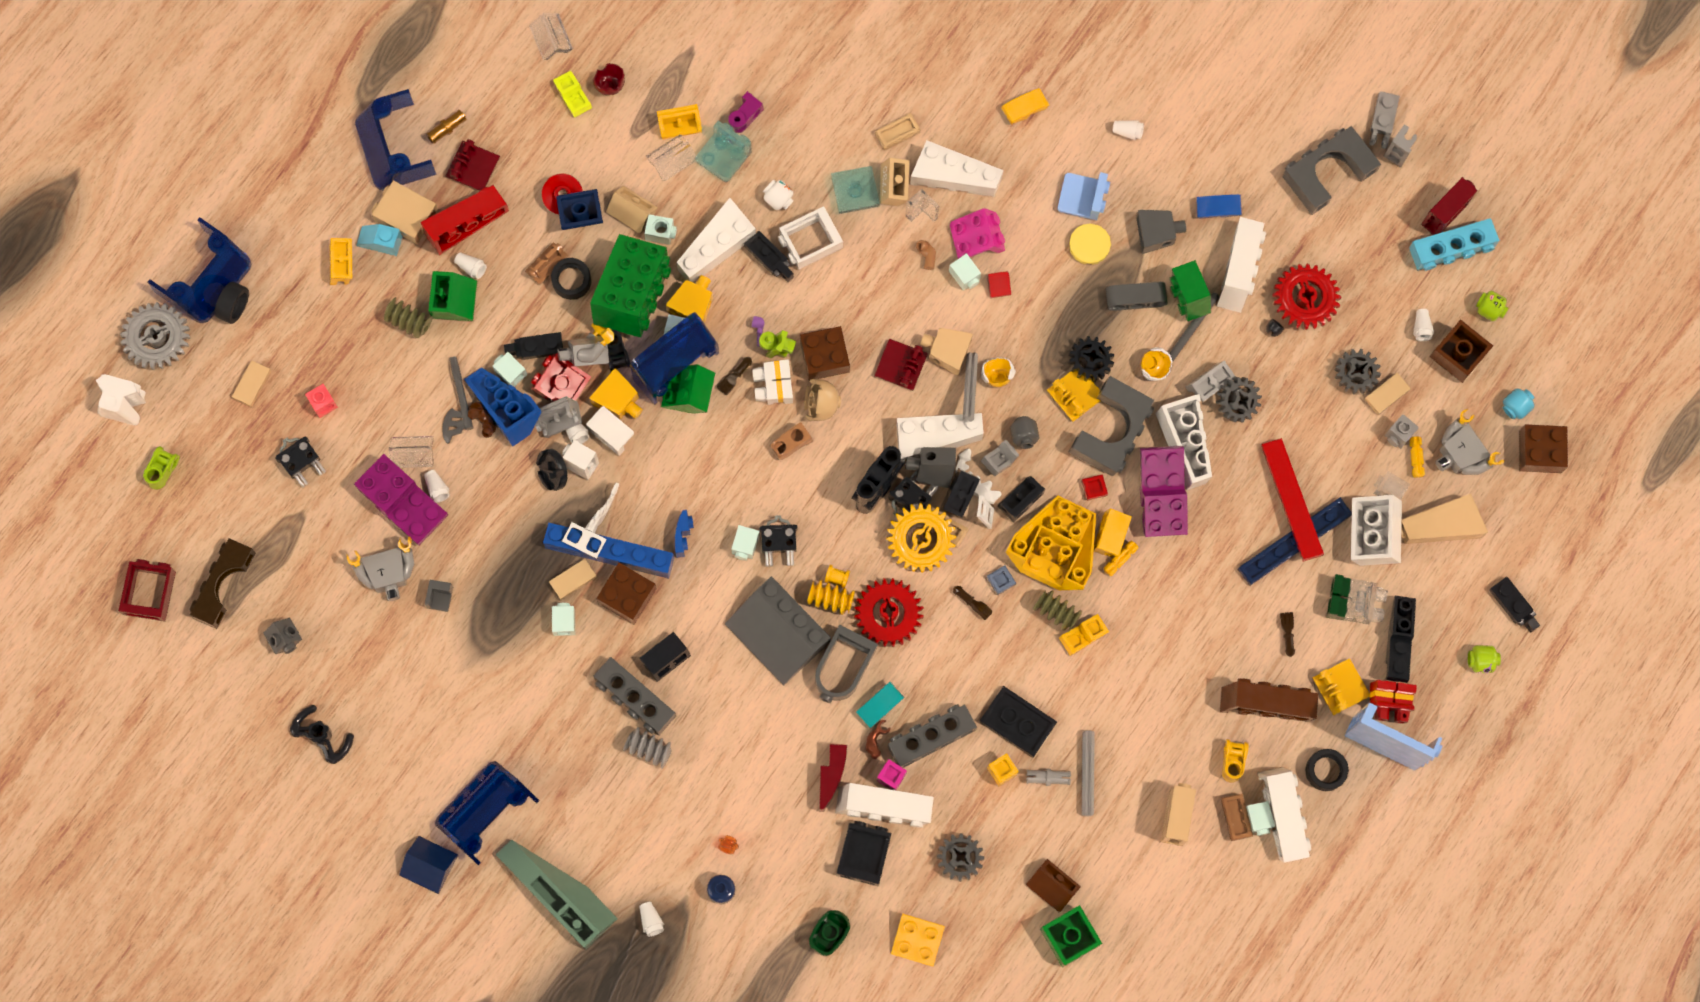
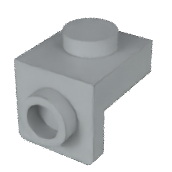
(1401, 432)
(1000, 458)

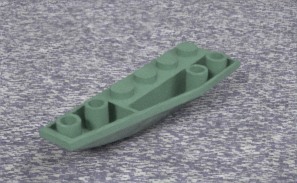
(561, 894)

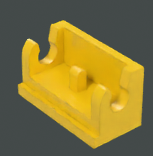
(678, 121)
(340, 260)
(1111, 533)

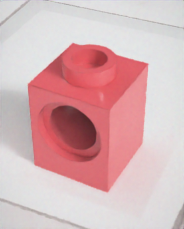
(321, 400)

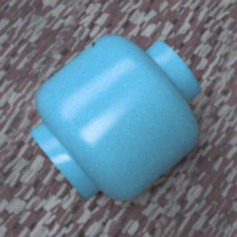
(1518, 403)

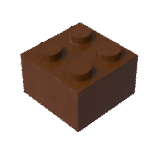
(1461, 351)
(825, 353)
(1543, 448)
(626, 593)

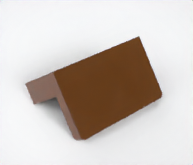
(1053, 885)

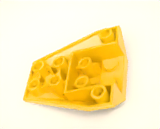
(1056, 545)

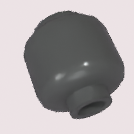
(1024, 432)

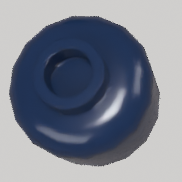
(721, 889)

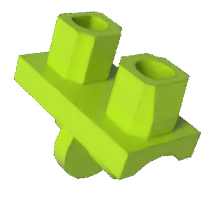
(777, 344)

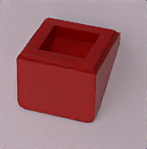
(999, 284)

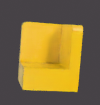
(1002, 770)

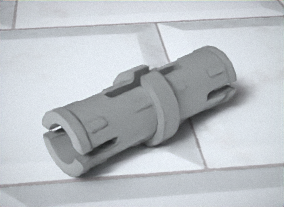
(1048, 777)

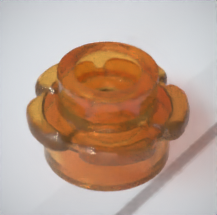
(728, 845)

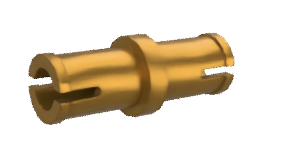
(446, 126)

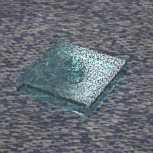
(855, 189)

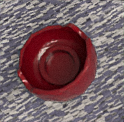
(609, 80)

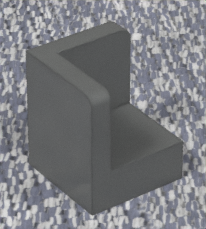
(439, 595)

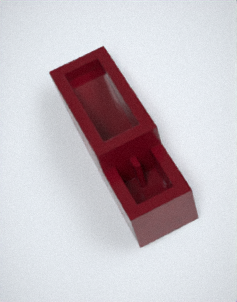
(831, 775)

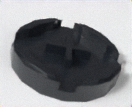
(552, 469)

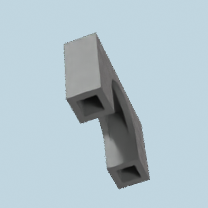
(1344, 146)
(1134, 408)

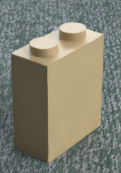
(404, 210)
(1178, 815)

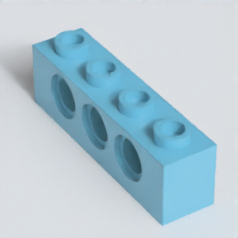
(1483, 231)

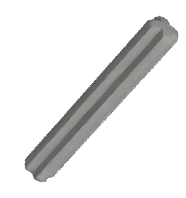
(970, 386)
(1088, 773)

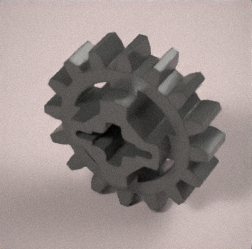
(1352, 363)
(1239, 399)
(953, 849)

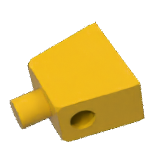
(691, 298)
(617, 396)

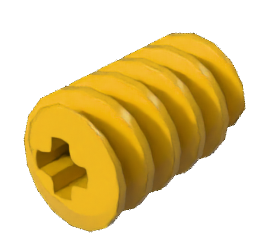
(831, 597)

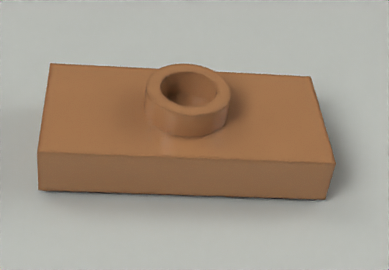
(1236, 817)

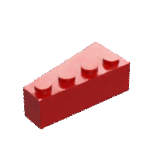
(464, 219)

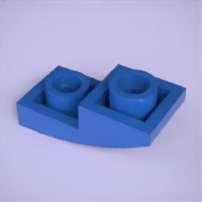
(1219, 206)
(683, 528)

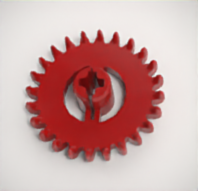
(1311, 314)
(886, 592)

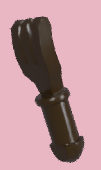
(730, 381)
(978, 606)
(1287, 623)

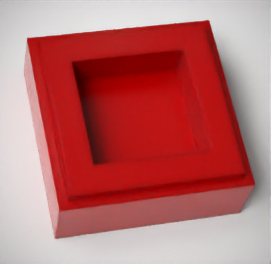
(1094, 487)

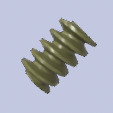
(407, 320)
(1057, 610)

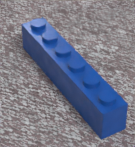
(629, 554)

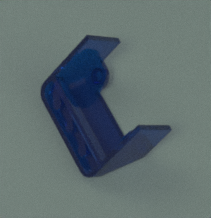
(382, 165)
(201, 298)
(671, 355)
(479, 805)

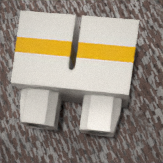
(777, 381)

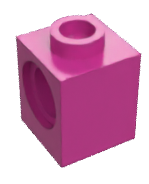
(891, 775)

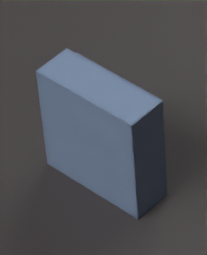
(1001, 580)

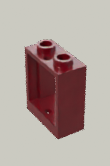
(1449, 206)
(141, 565)

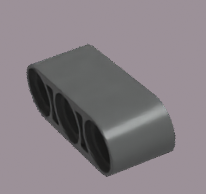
(1136, 296)

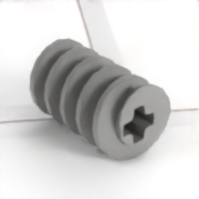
(649, 747)

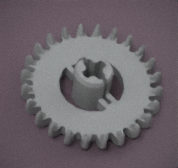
(166, 350)

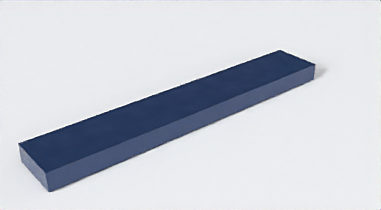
(1286, 546)

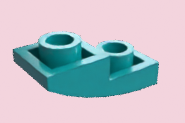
(880, 704)

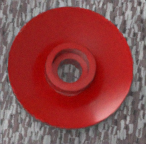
(554, 185)

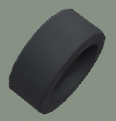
(571, 263)
(231, 302)
(1343, 767)

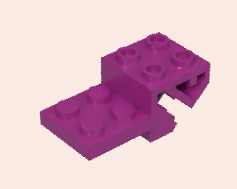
(1163, 491)
(400, 499)

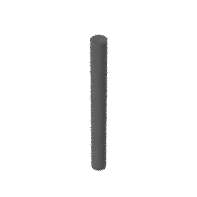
(1190, 330)

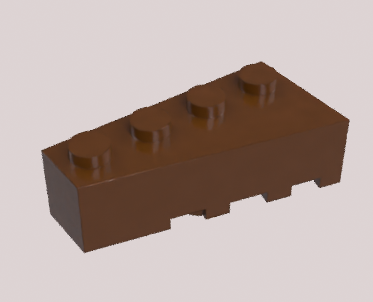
(1269, 700)

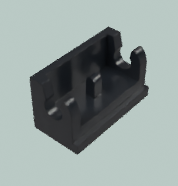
(960, 493)
(1021, 498)
(665, 656)

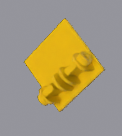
(1074, 394)
(1341, 686)
(917, 939)

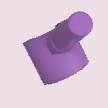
(758, 323)

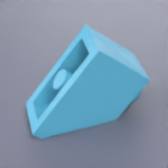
(380, 238)

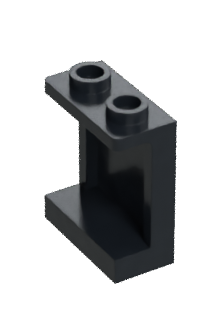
(864, 853)

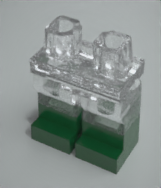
(1355, 600)

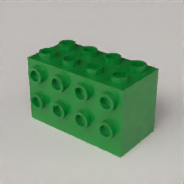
(630, 286)

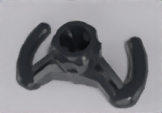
(313, 731)

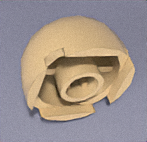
(821, 400)

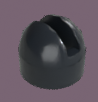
(1275, 327)

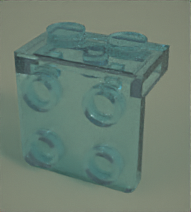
(724, 152)

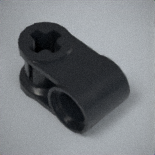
(617, 353)

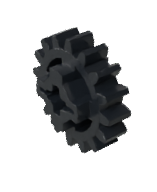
(1083, 357)

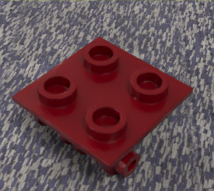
(472, 165)
(901, 364)

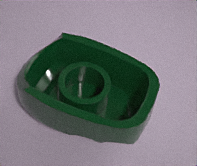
(829, 932)

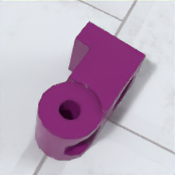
(746, 114)

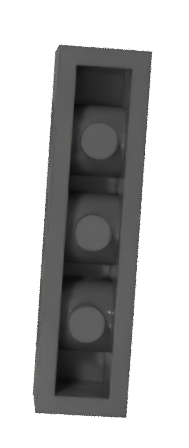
(613, 670)
(956, 713)

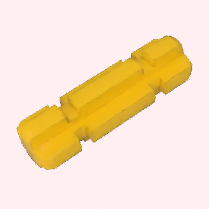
(1417, 457)
(1130, 548)

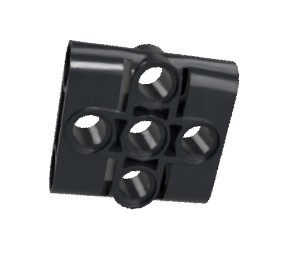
(878, 479)

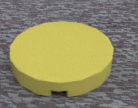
(1090, 244)

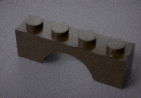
(233, 558)

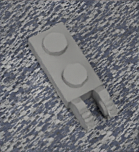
(1384, 117)

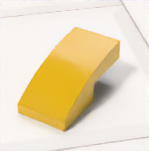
(1025, 105)
(1084, 634)

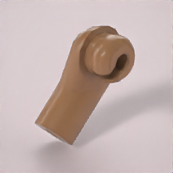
(928, 253)

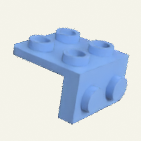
(1083, 195)

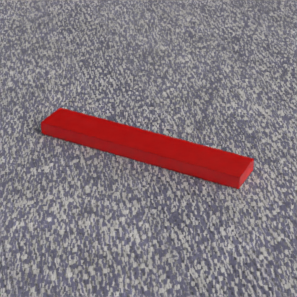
(1292, 500)

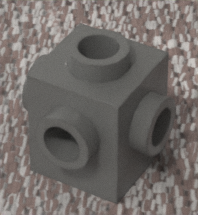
(282, 636)

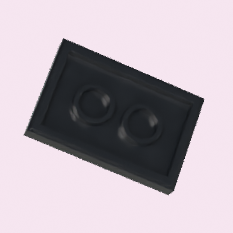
(1018, 721)

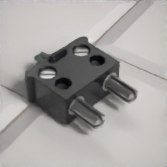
(296, 456)
(912, 495)
(778, 536)

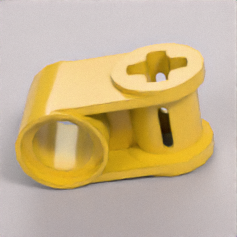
(1234, 756)

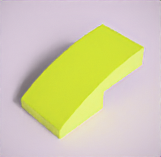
(572, 94)

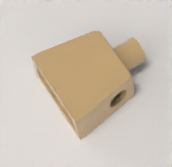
(948, 348)

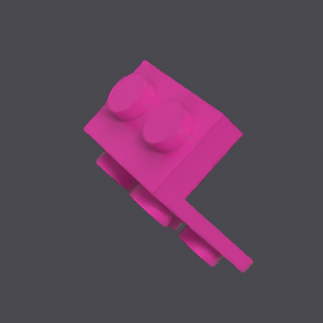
(977, 233)

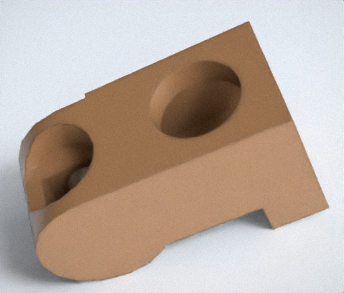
(791, 441)

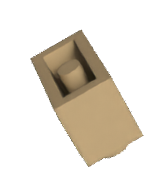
(894, 182)

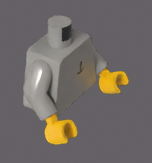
(588, 350)
(1464, 450)
(386, 569)

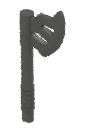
(466, 423)

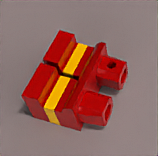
(1392, 697)

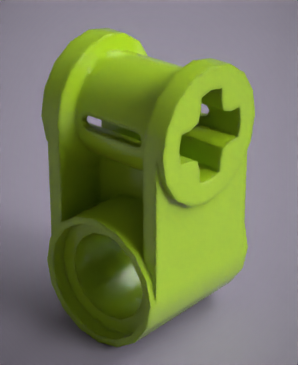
(163, 464)

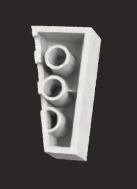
(1286, 813)

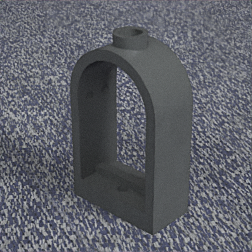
(856, 641)

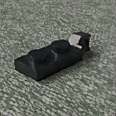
(769, 256)
(535, 346)
(1514, 604)

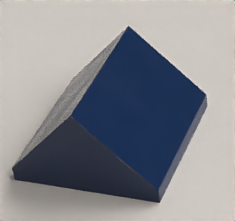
(579, 209)
(427, 864)

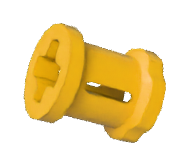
(837, 576)

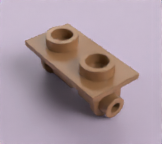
(544, 264)

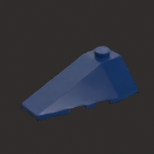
(508, 407)

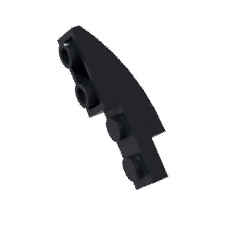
(1400, 639)

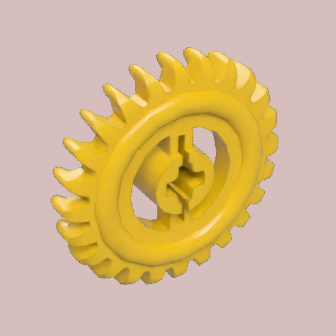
(931, 519)

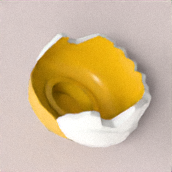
(1156, 364)
(998, 372)

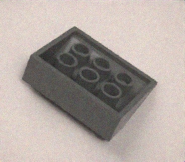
(778, 631)

